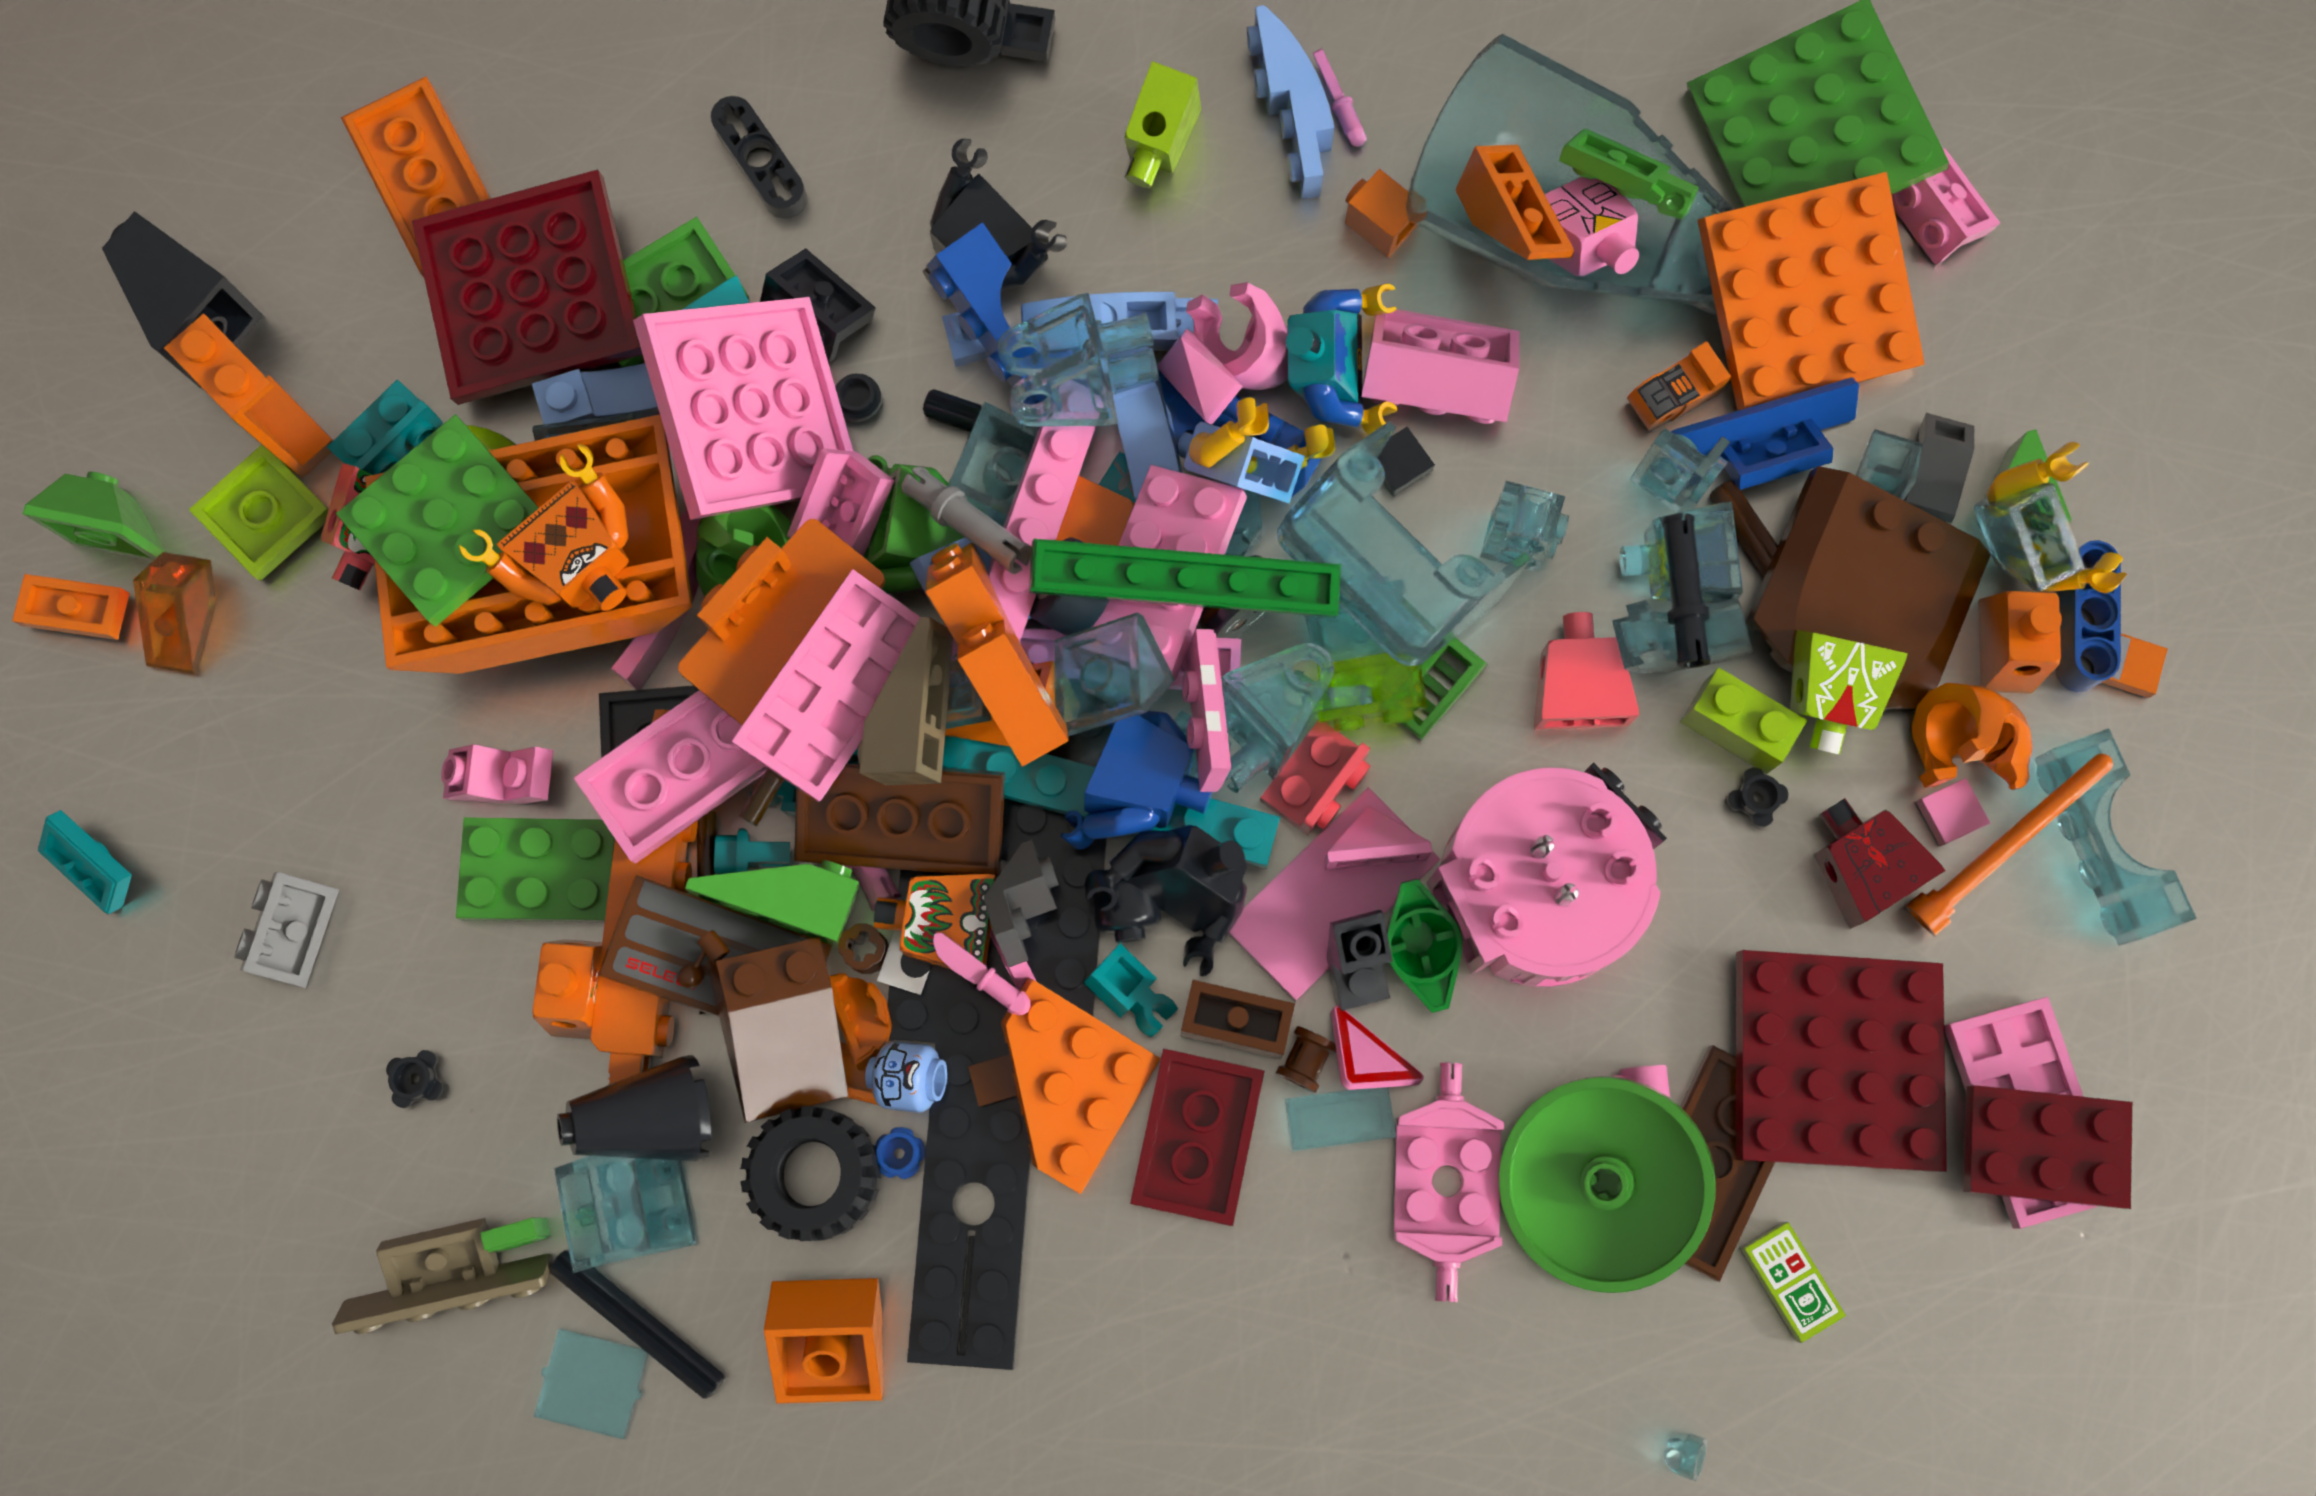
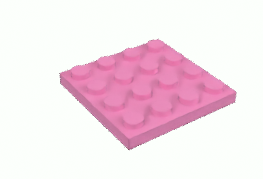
(742, 401)

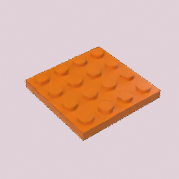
(1811, 290)

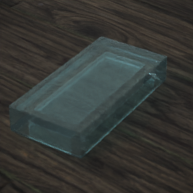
(1340, 1118)

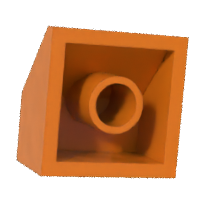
(825, 1340)

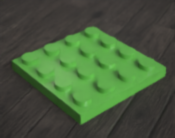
(1818, 112)

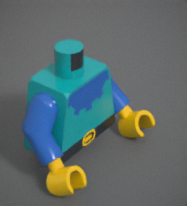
(1327, 356)

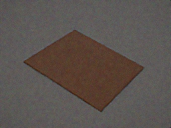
(993, 1080)

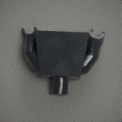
(969, 201)
(1187, 878)

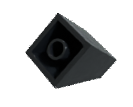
(173, 287)

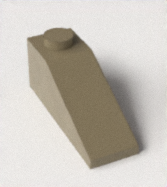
(909, 717)

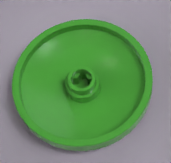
(1607, 1184)

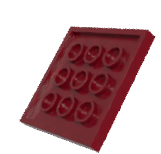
(527, 287)
(1840, 1061)

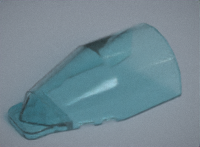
(1535, 102)

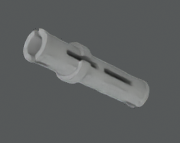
(951, 508)

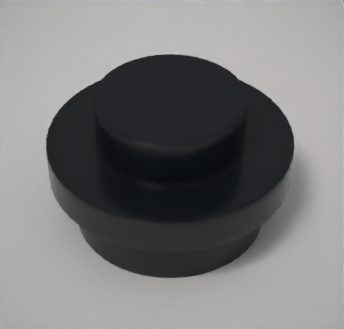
(858, 397)

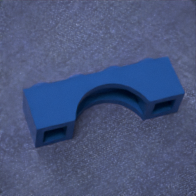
(972, 278)

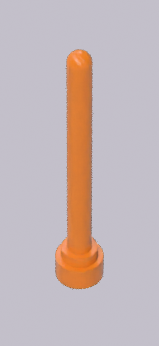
(1936, 907)

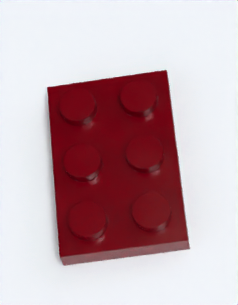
(1197, 1137)
(2048, 1147)

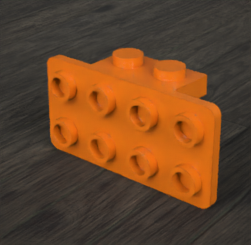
(766, 614)

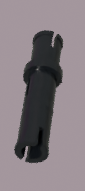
(1687, 609)

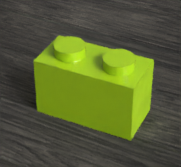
(1743, 721)

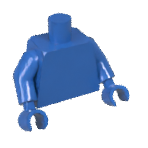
(1137, 781)

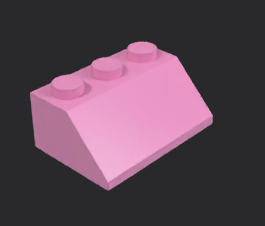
(1442, 365)

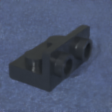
(834, 302)

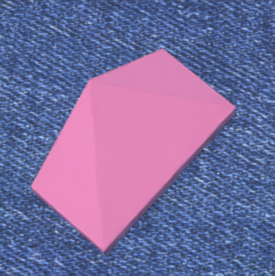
(1199, 376)
(1376, 841)

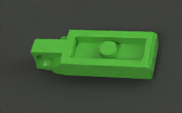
(1629, 171)

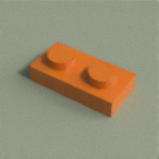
(71, 606)

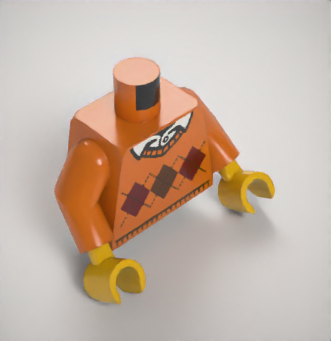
(566, 545)

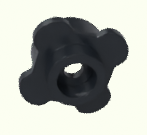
(1772, 796)
(399, 1079)

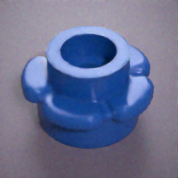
(913, 1153)

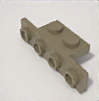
(439, 1273)

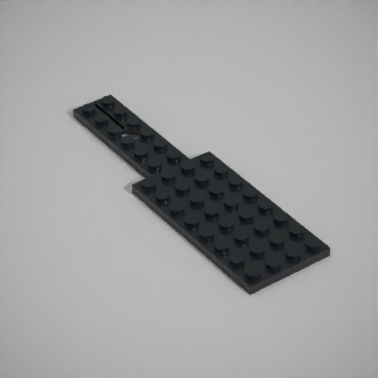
(989, 1140)

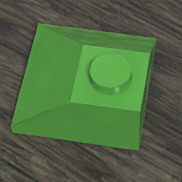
(95, 515)

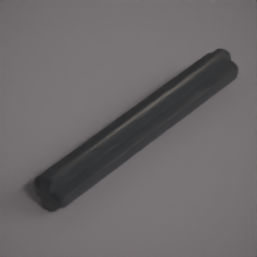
(639, 1326)

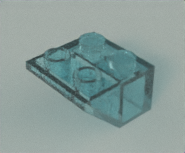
(623, 1209)

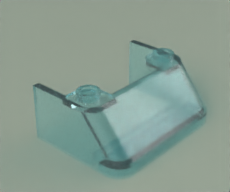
(1386, 574)

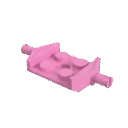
(1467, 1222)

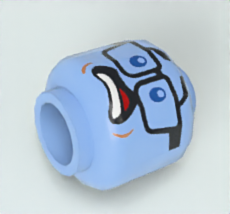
(906, 1076)

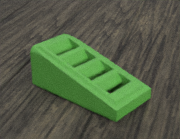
(1449, 697)

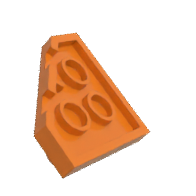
(1071, 1083)

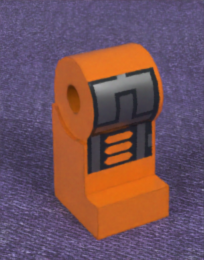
(1679, 388)

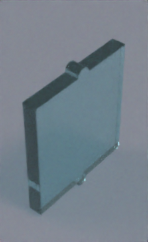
(591, 1383)

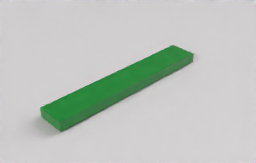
(1184, 578)

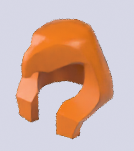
(1974, 726)

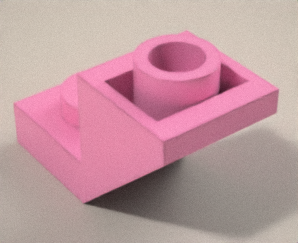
(497, 775)

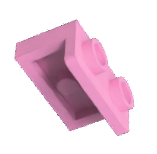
(845, 496)

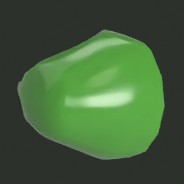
(727, 536)

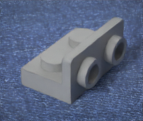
(287, 929)

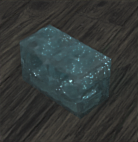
(1524, 522)

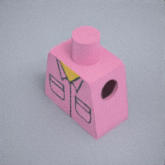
(1597, 224)

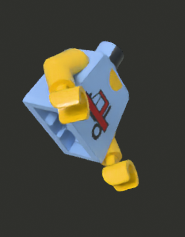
(1247, 462)

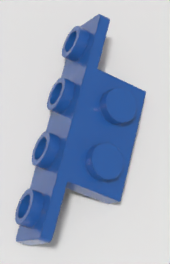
(1778, 434)

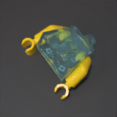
(2031, 532)

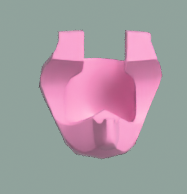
(1263, 355)

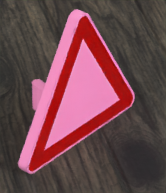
(1366, 1059)

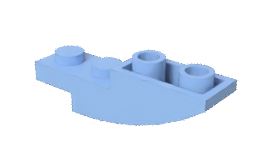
(1295, 93)
(1164, 311)

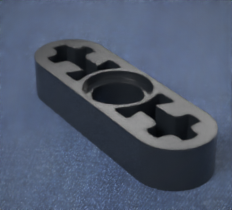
(757, 137)

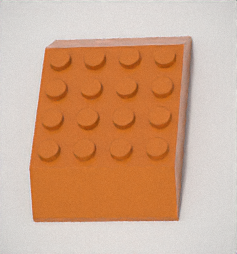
(506, 629)

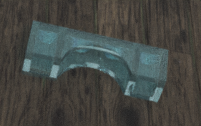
(2132, 896)

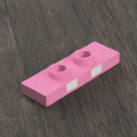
(1208, 722)

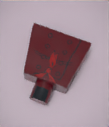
(1872, 862)

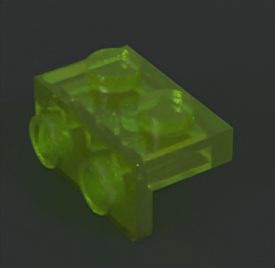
(1394, 688)

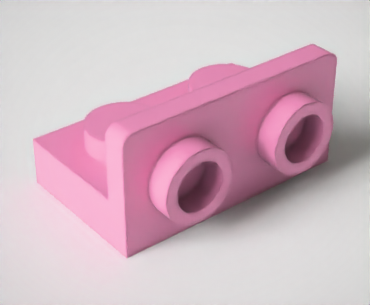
(1944, 212)

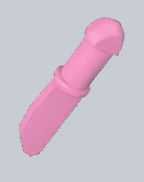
(1342, 105)
(977, 972)

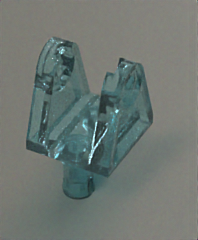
(1075, 364)
(1271, 709)

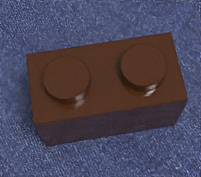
(1237, 1019)

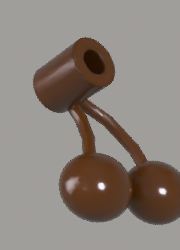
(715, 949)

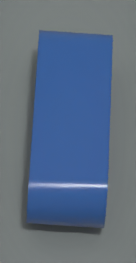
(2078, 638)

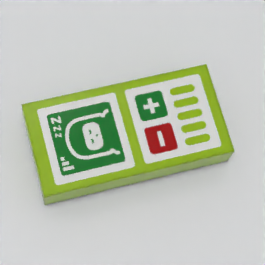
(1793, 1282)

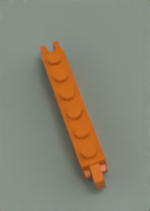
(625, 1019)

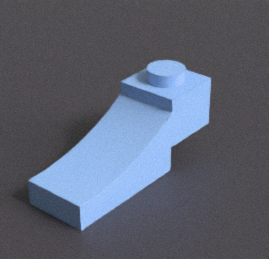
(596, 394)
(1145, 428)

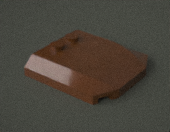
(1869, 574)

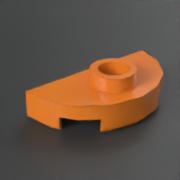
(862, 1016)

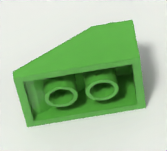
(794, 897)

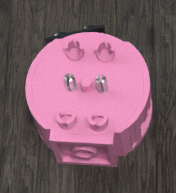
(1550, 876)

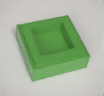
(515, 1235)

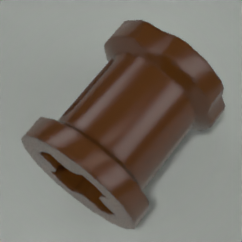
(857, 935)
(1306, 1059)

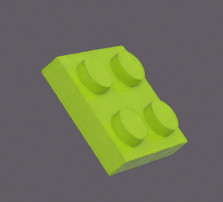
(261, 512)

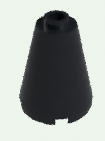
(642, 1116)

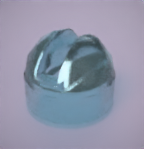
(1686, 1455)

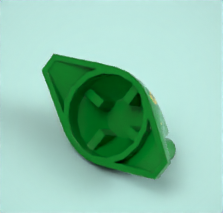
(1424, 945)

